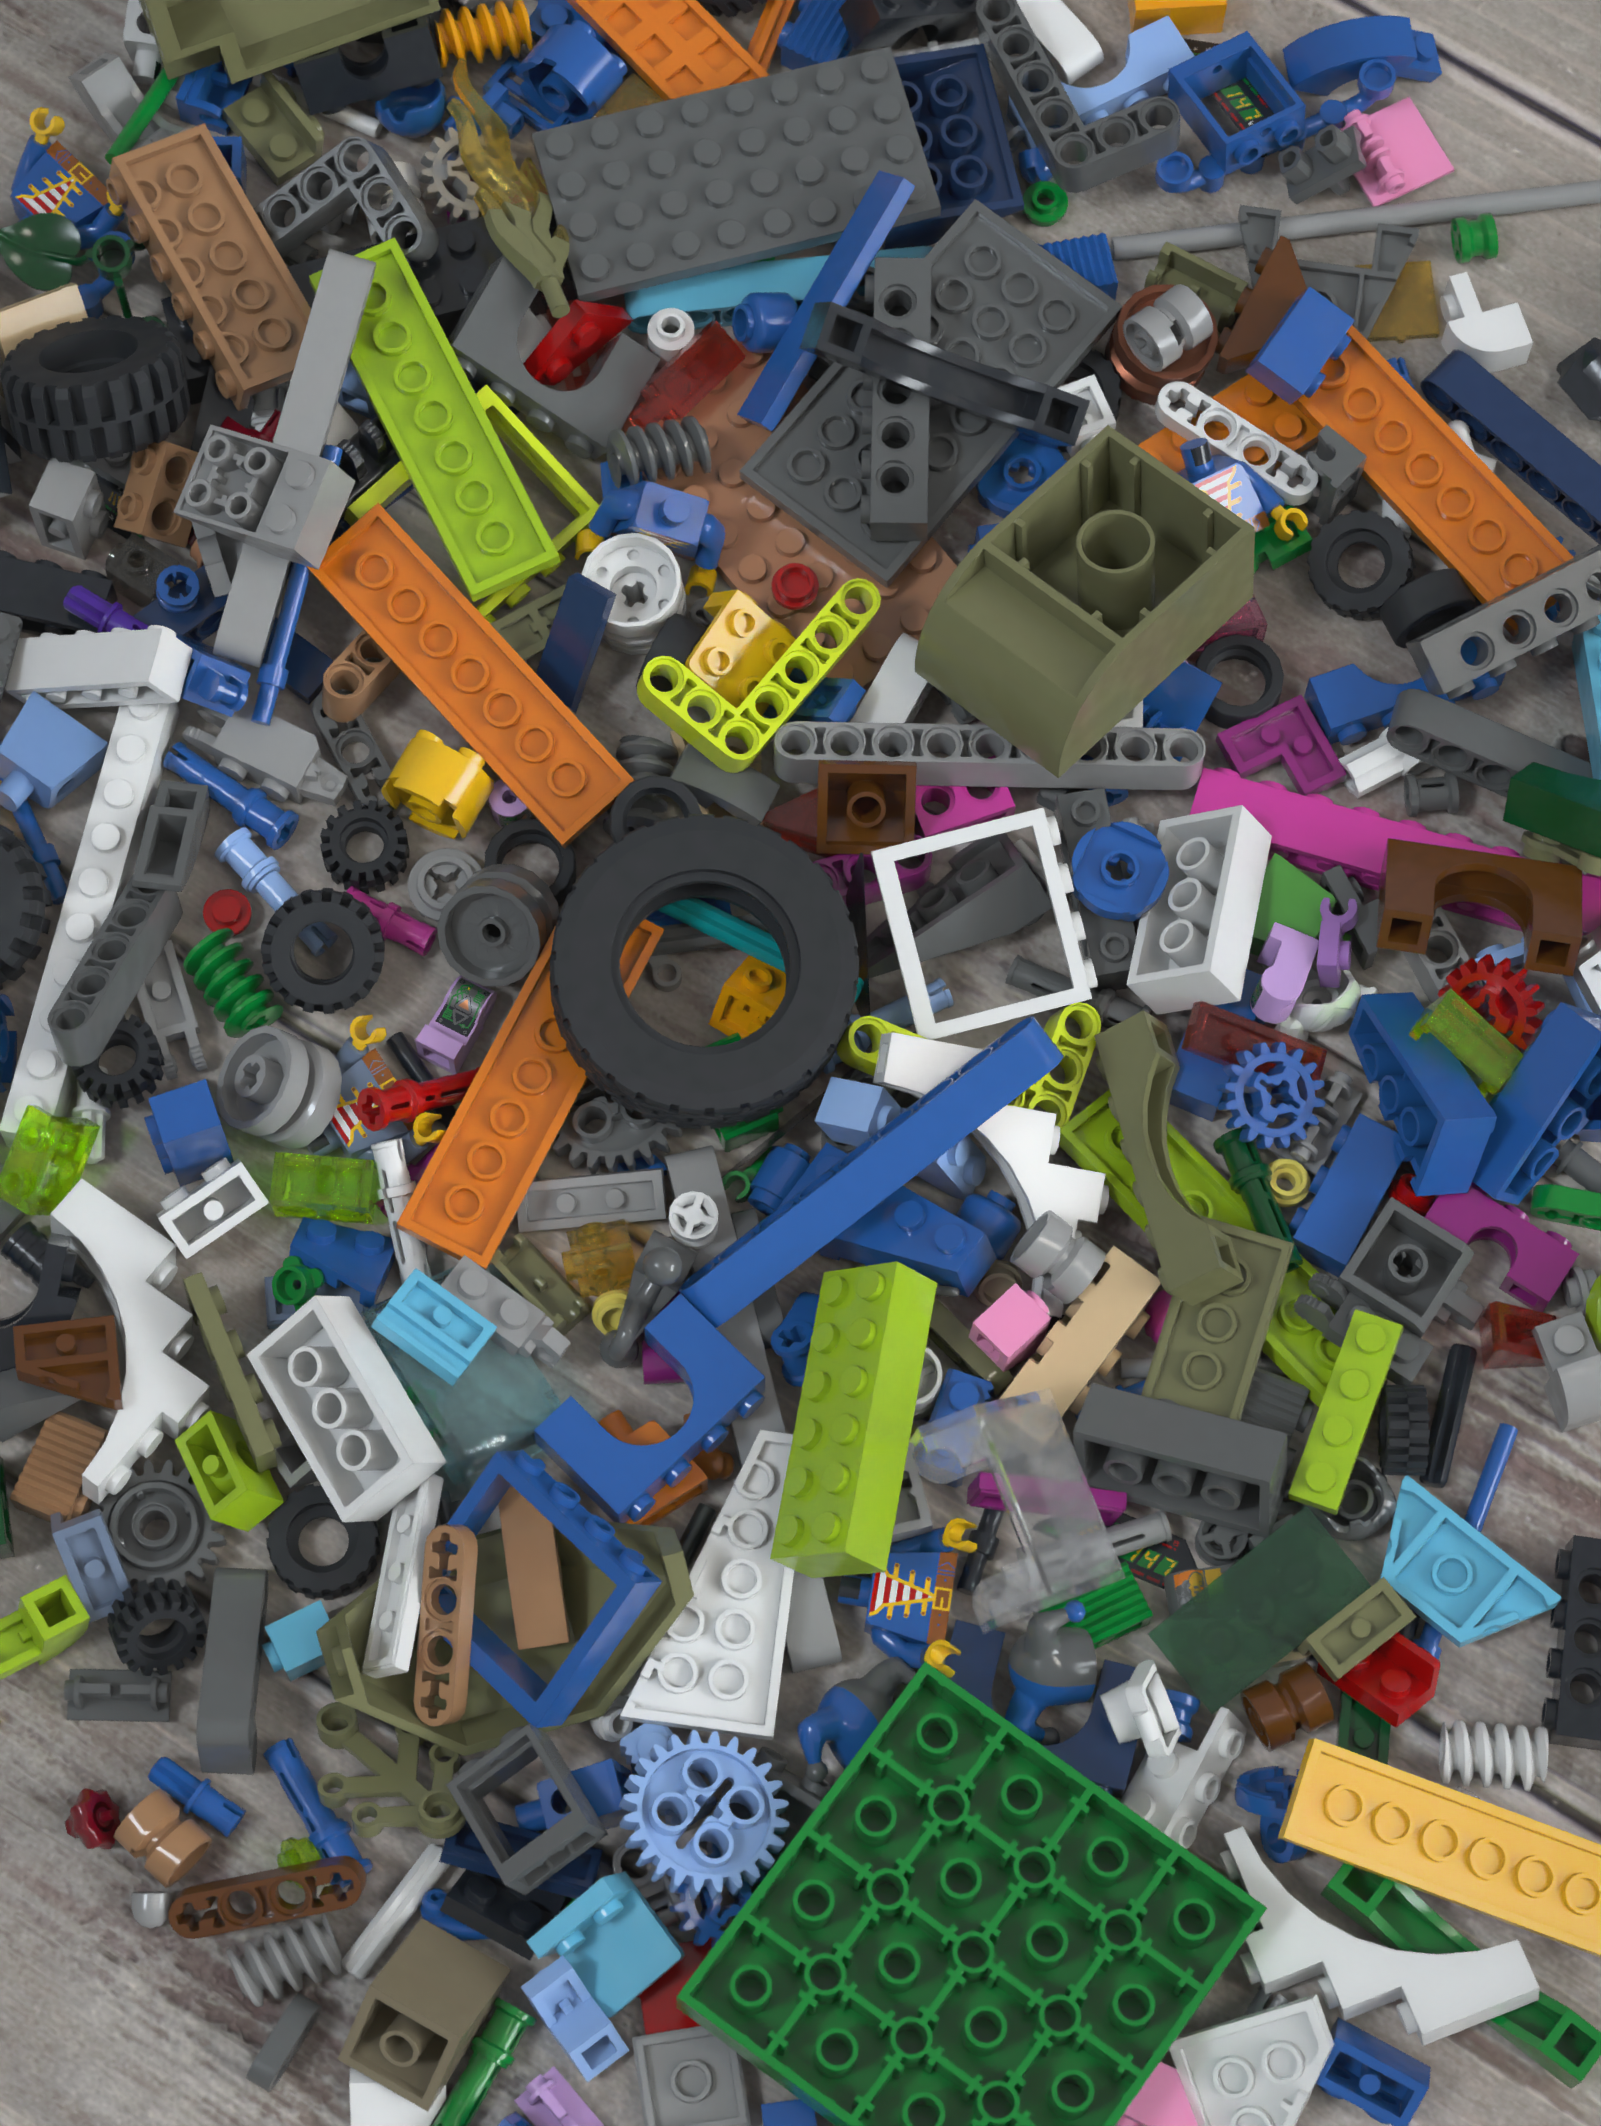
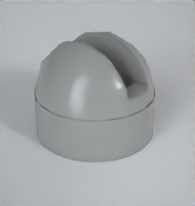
(151, 1908)

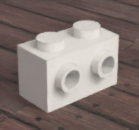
(212, 1207)

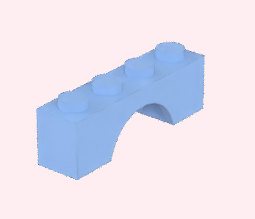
(1145, 76)

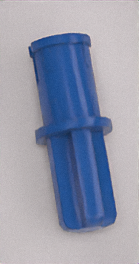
(196, 1796)

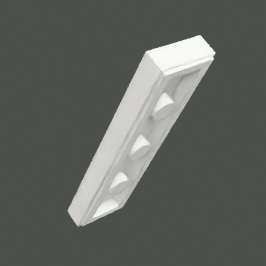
(401, 1582)

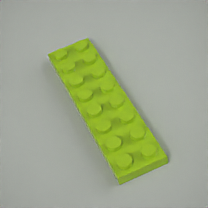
(444, 433)
(1291, 1342)

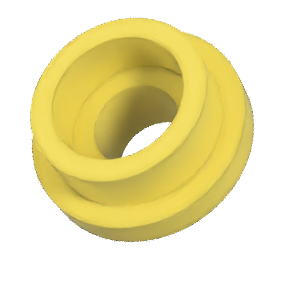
(1296, 1174)

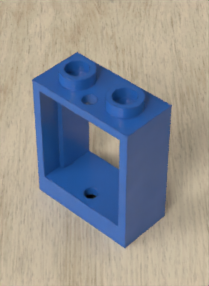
(1220, 68)

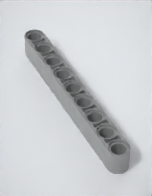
(303, 427)
(1010, 768)

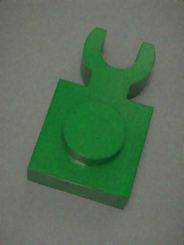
(1278, 551)

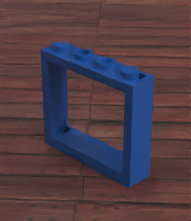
(501, 1667)

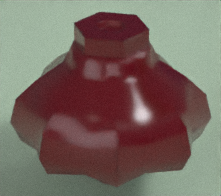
(94, 1819)

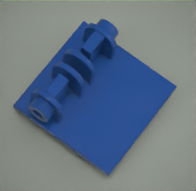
(1180, 700)

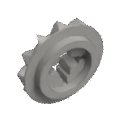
(442, 865)

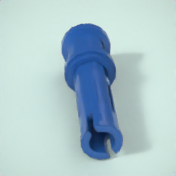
(247, 806)
(326, 1831)

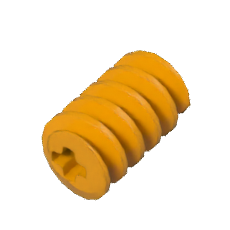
(483, 32)

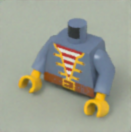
(364, 1070)

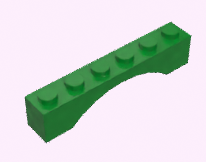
(1404, 1922)

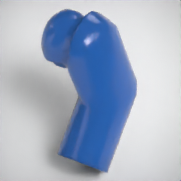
(430, 1911)

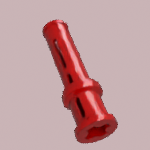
(409, 1099)

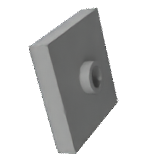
(690, 2080)

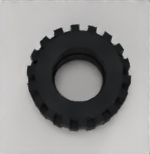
(314, 993)

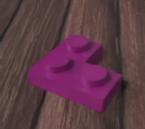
(1284, 735)

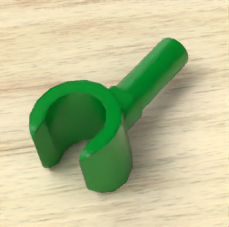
(746, 1176)

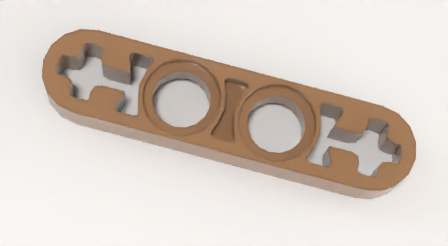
(437, 1623)

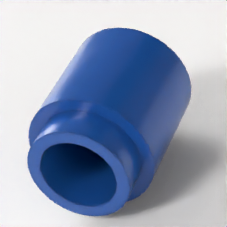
(777, 1177)

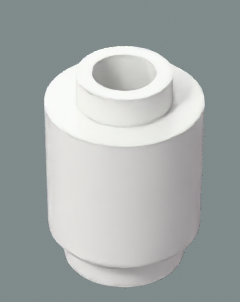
(668, 333)

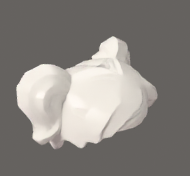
(1323, 1007)

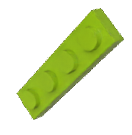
(1345, 1412)

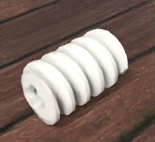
(1493, 1754)

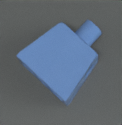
(46, 755)

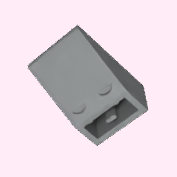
(265, 495)

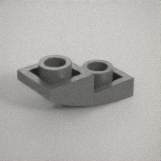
(741, 793)

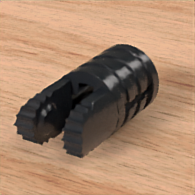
(27, 1252)

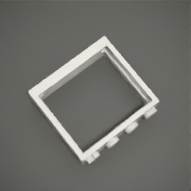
(1058, 884)

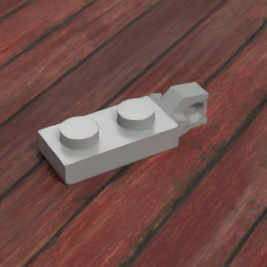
(519, 1323)

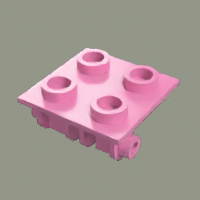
(1397, 152)

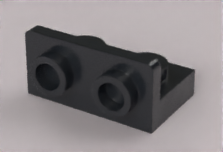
(500, 1911)

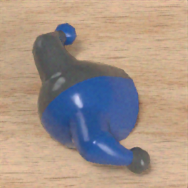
(1050, 1669)
(850, 1715)

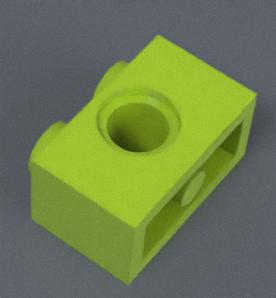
(226, 1473)

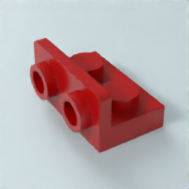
(1392, 1679)

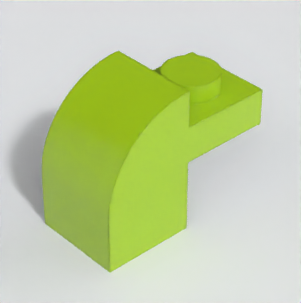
(42, 1626)

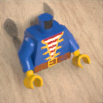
(57, 183)
(1238, 488)
(667, 515)
(913, 1597)

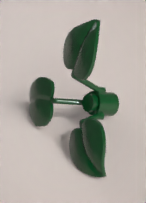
(46, 247)

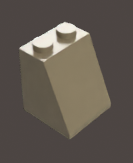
(423, 2013)

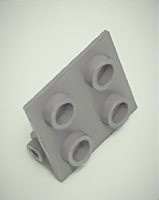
(1339, 1106)

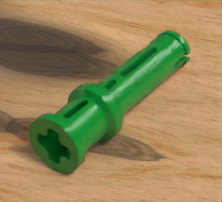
(491, 2053)

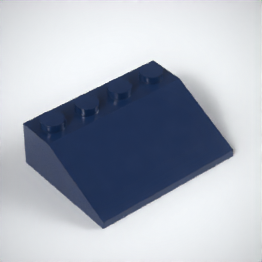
(961, 139)

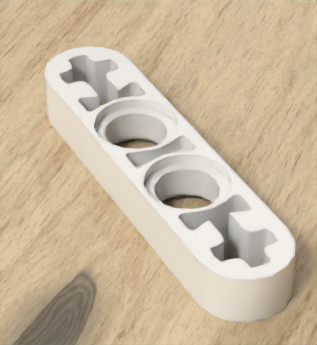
(1241, 436)

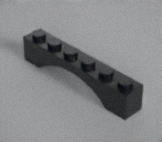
(943, 376)

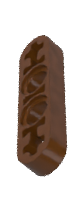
(265, 1891)

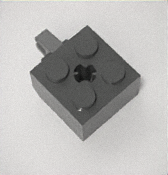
(1435, 1263)

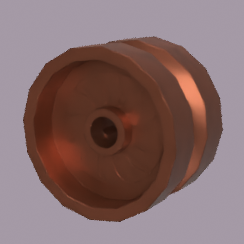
(1136, 378)

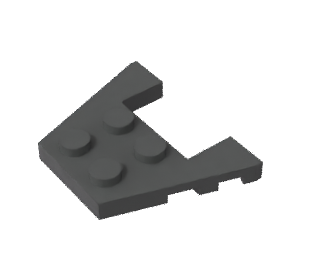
(1352, 289)

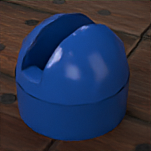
(1033, 166)

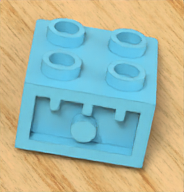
(611, 1942)

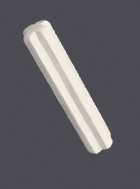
(395, 1913)

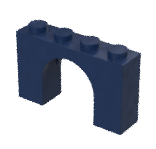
(1090, 1751)

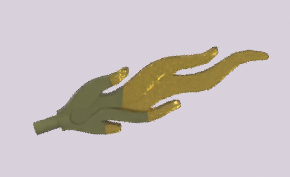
(511, 202)

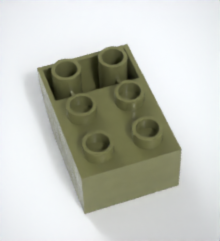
(1085, 600)

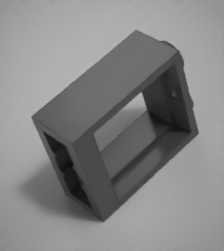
(555, 1846)

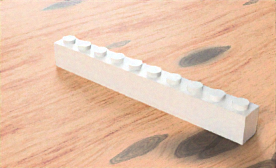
(98, 877)

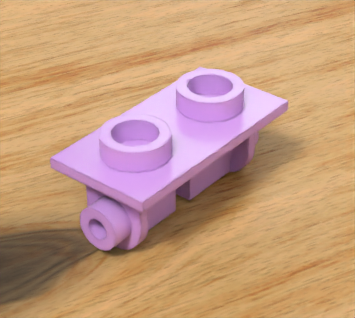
(553, 2102)

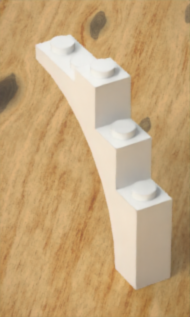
(1014, 1138)
(157, 1392)
(1437, 1990)

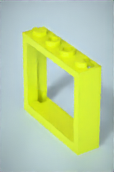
(541, 463)

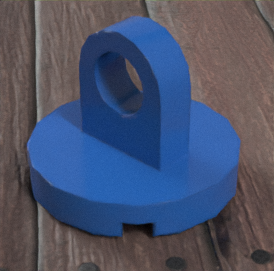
(1267, 1794)

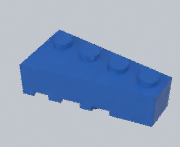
(1424, 1092)
(1542, 1103)
(907, 1231)

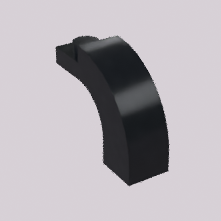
(53, 1300)

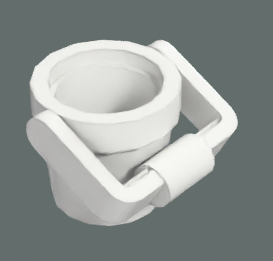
(1143, 1711)

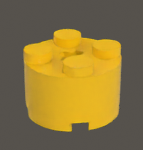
(439, 785)

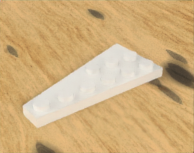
(727, 1645)

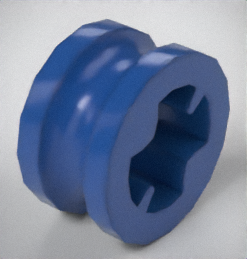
(174, 573)

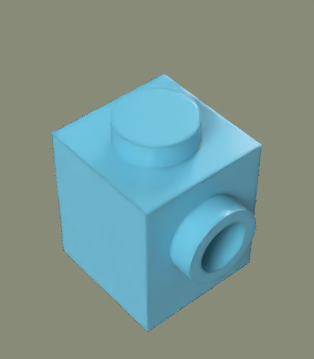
(295, 1641)

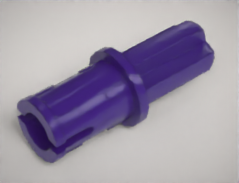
(99, 611)

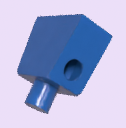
(600, 1783)

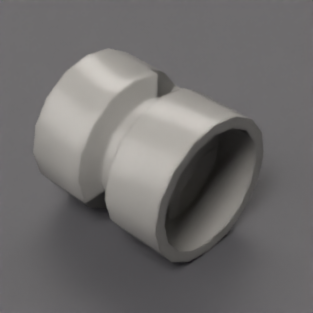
(1172, 324)
(1053, 1253)

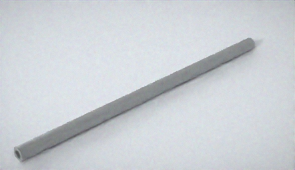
(1367, 218)

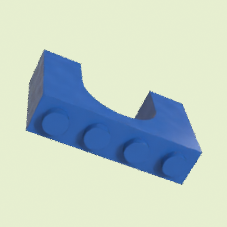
(626, 1475)

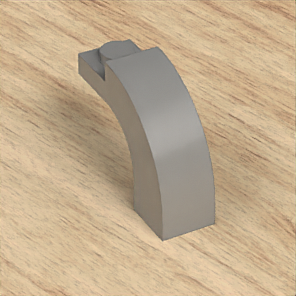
(113, 98)

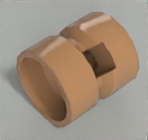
(158, 1834)

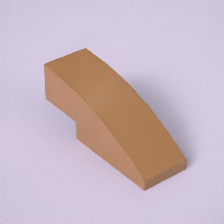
(533, 1573)

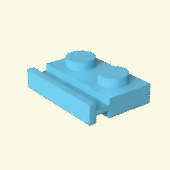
(434, 1327)

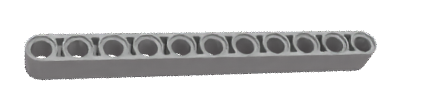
(810, 1627)

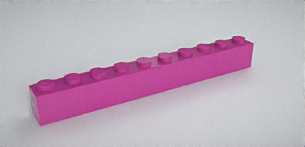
(1322, 835)

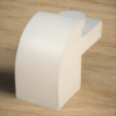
(1492, 337)

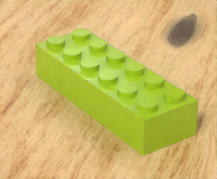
(854, 1421)

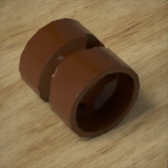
(1289, 1705)

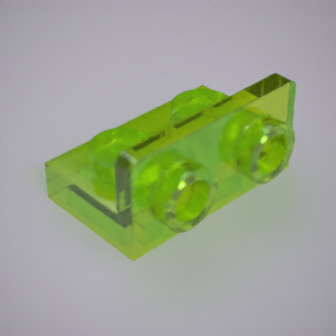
(45, 1160)

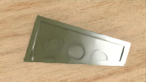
(243, 1391)

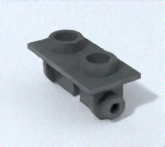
(117, 1695)

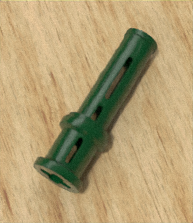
(1251, 1180)

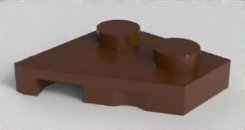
(72, 1358)

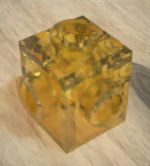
(599, 1257)

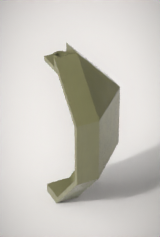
(487, 1712)

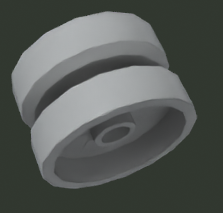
(279, 1087)

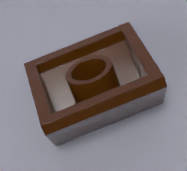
(864, 805)

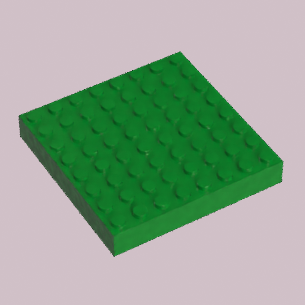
(968, 1935)

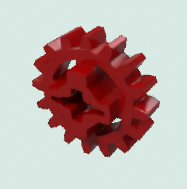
(1507, 995)

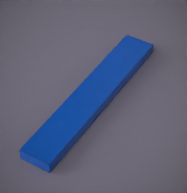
(833, 284)

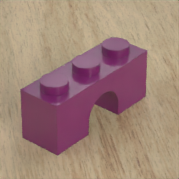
(1536, 1258)

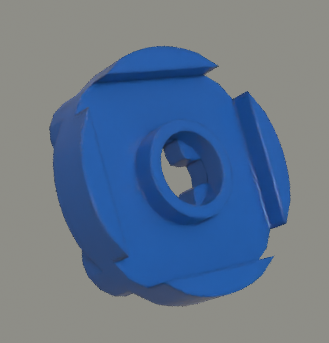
(1000, 492)
(1122, 898)

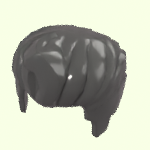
(1364, 1507)

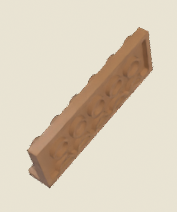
(213, 260)

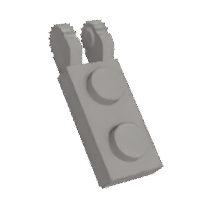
(169, 1010)

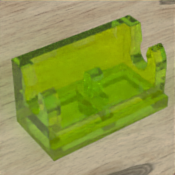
(1469, 1040)

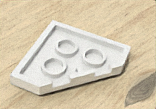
(1254, 2065)

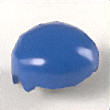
(413, 111)

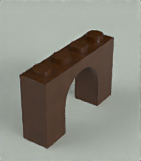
(1535, 893)

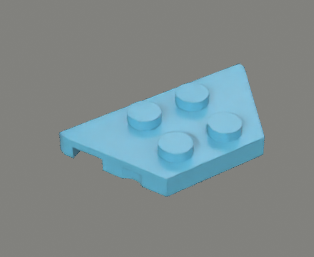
(1455, 1572)

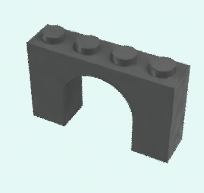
(489, 355)

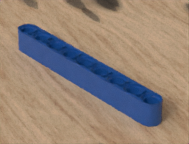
(872, 1172)

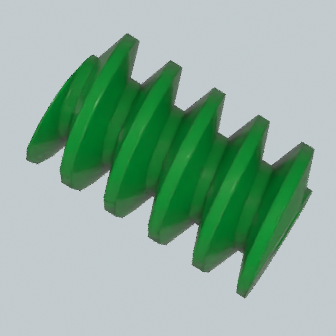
(227, 985)

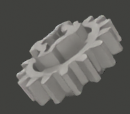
(450, 179)

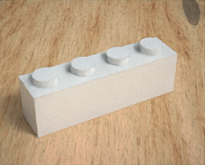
(101, 668)

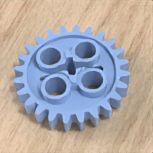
(666, 1785)

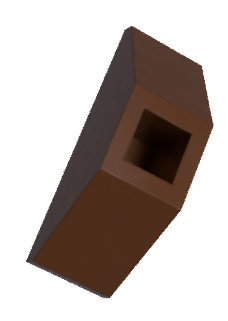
(1261, 307)

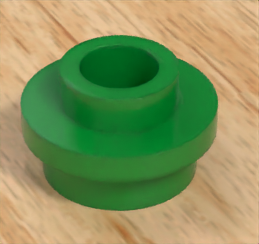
(1045, 214)

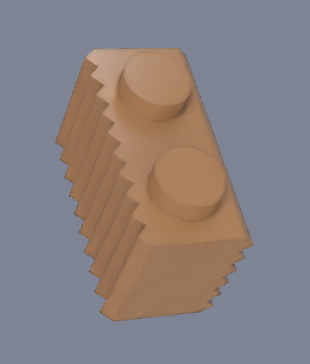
(55, 1468)

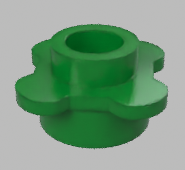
(285, 1282)

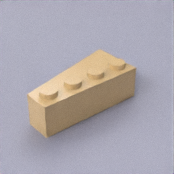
(1089, 1333)

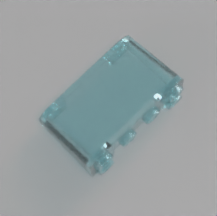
(486, 1410)

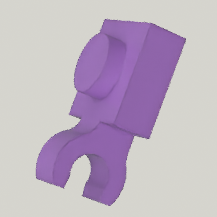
(1332, 951)

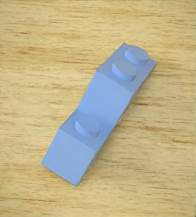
(858, 1110)

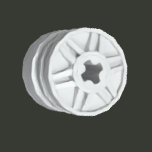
(636, 569)

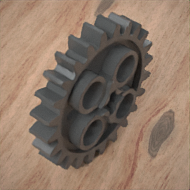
(618, 1142)

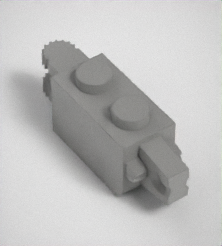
(275, 756)

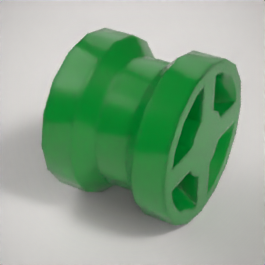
(1474, 238)

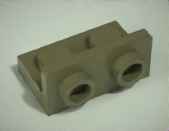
(276, 129)

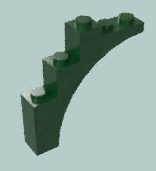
(1556, 806)

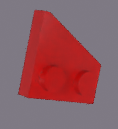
(575, 340)

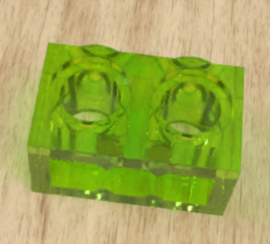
(324, 1188)

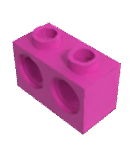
(961, 808)

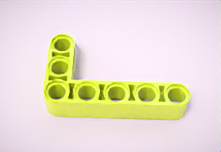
(773, 689)
(1045, 1093)

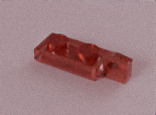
(688, 376)

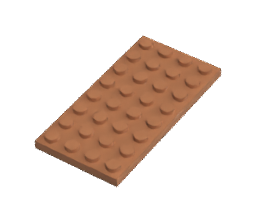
(765, 538)

